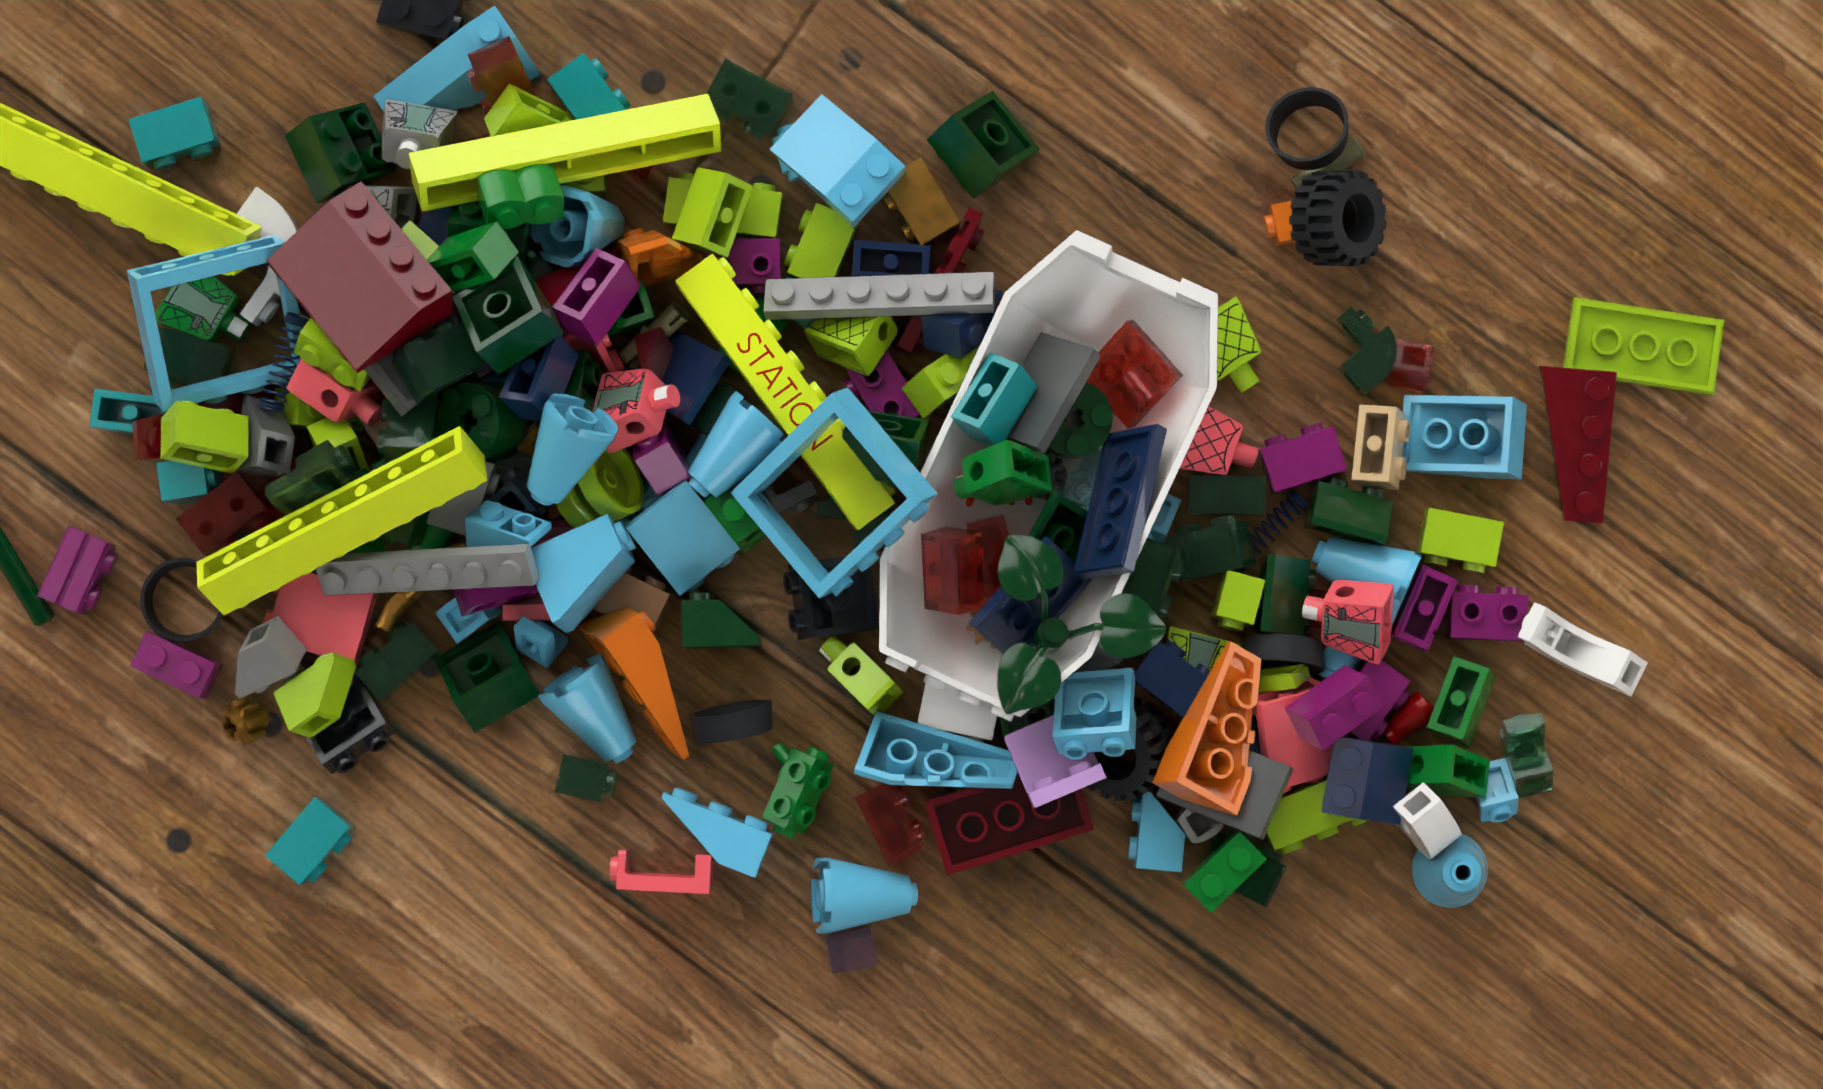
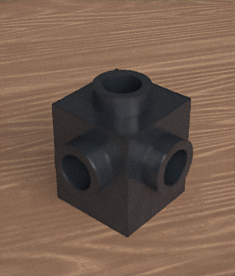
(516, 494)

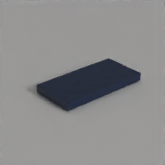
(1119, 502)

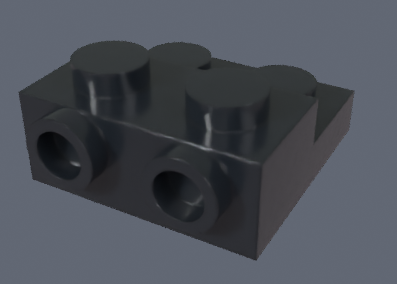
(423, 18)
(831, 615)
(359, 729)

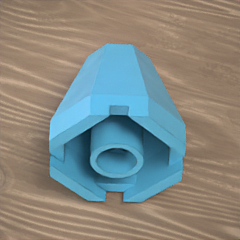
(586, 225)

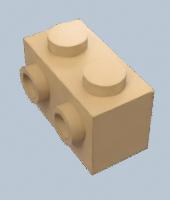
(1380, 447)

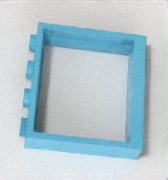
(189, 269)
(883, 450)

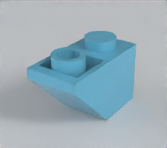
(500, 525)
(1158, 837)

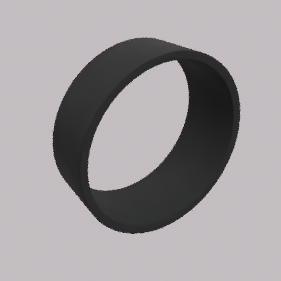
(1297, 100)
(146, 601)
(1286, 650)
(732, 721)

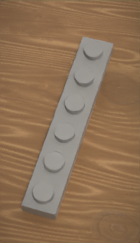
(879, 296)
(429, 570)

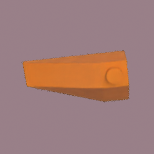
(655, 256)
(634, 652)
(1212, 743)

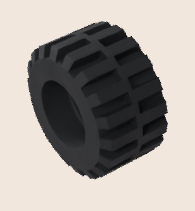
(1338, 218)
(1131, 780)

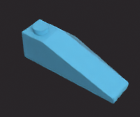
(442, 75)
(925, 756)

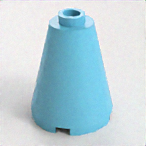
(566, 446)
(733, 447)
(1367, 563)
(592, 709)
(1437, 877)
(857, 895)

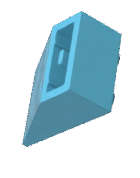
(728, 839)

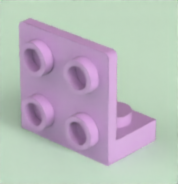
(1043, 770)

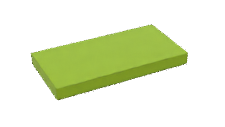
(1644, 345)

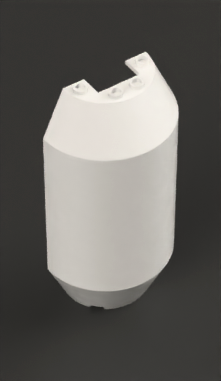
(1082, 297)

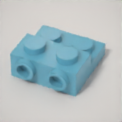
(1095, 713)

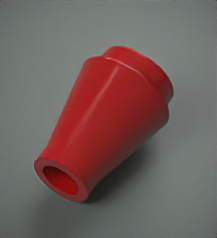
(1409, 718)

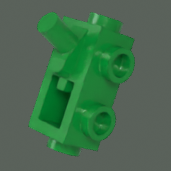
(797, 789)

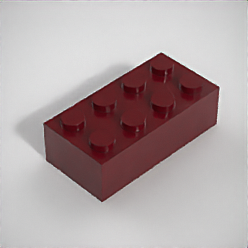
(994, 823)

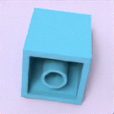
(680, 535)
(581, 568)

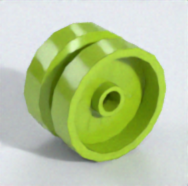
(608, 487)

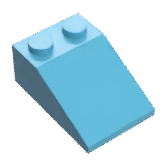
(838, 160)
(1465, 435)

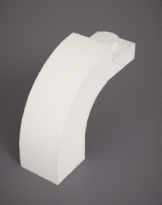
(275, 221)
(1581, 651)
(1427, 821)

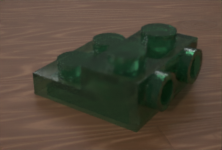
(316, 475)

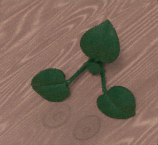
(1027, 677)

